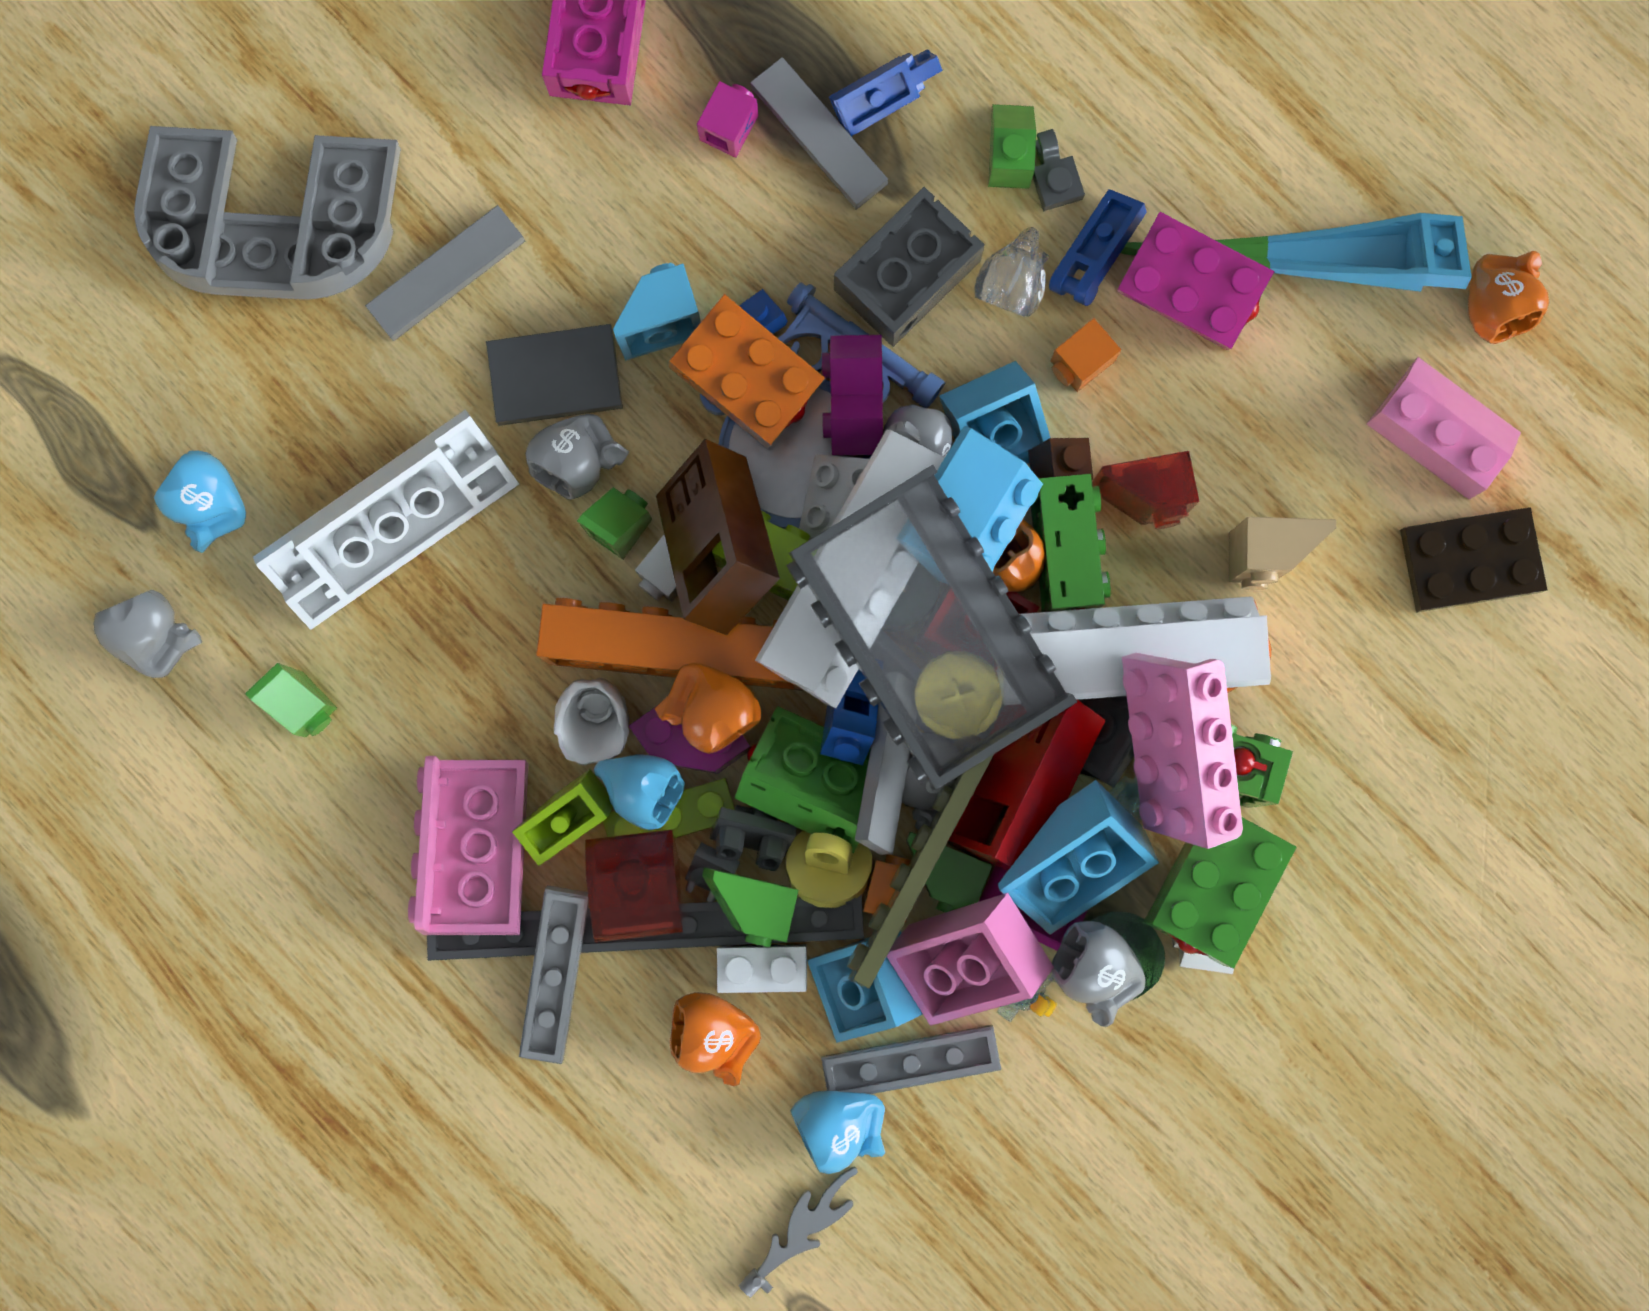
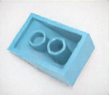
(1078, 859)

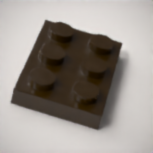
(1473, 559)

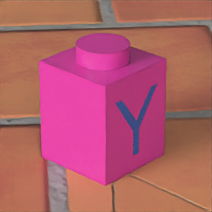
(728, 118)

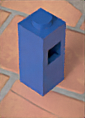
(850, 726)

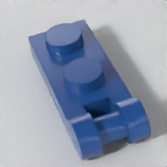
(1097, 246)

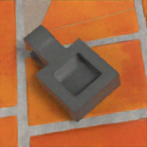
(1055, 178)

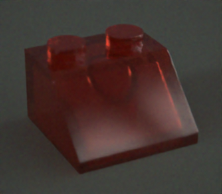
(1151, 488)
(633, 885)

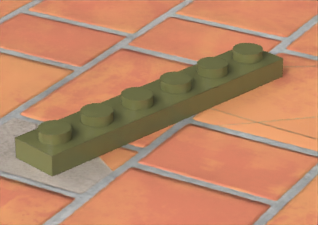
(911, 878)

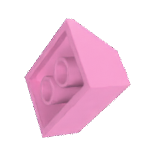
(1445, 429)

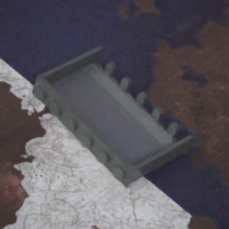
(929, 629)

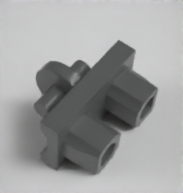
(752, 830)

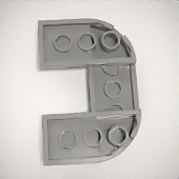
(261, 255)

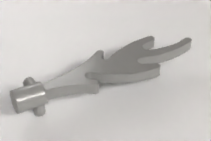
(801, 1224)

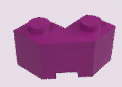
(855, 394)
(668, 742)

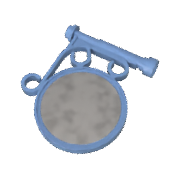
(785, 468)

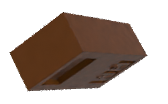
(711, 503)

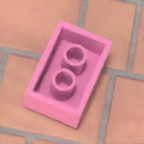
(970, 960)

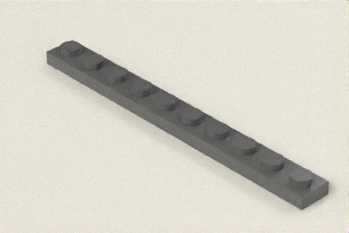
(702, 927)

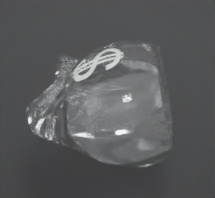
(1015, 275)

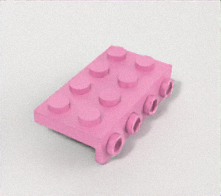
(1183, 748)
(467, 851)

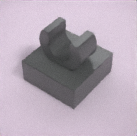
(706, 857)

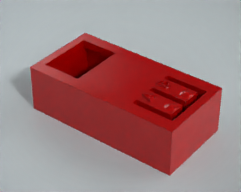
(1031, 780)

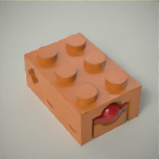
(746, 372)

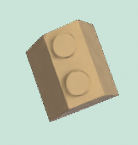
(1271, 547)

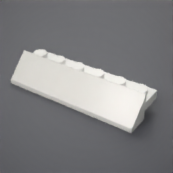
(386, 520)
(1091, 642)
(799, 644)

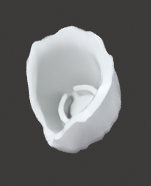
(591, 721)

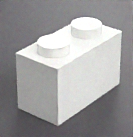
(761, 968)

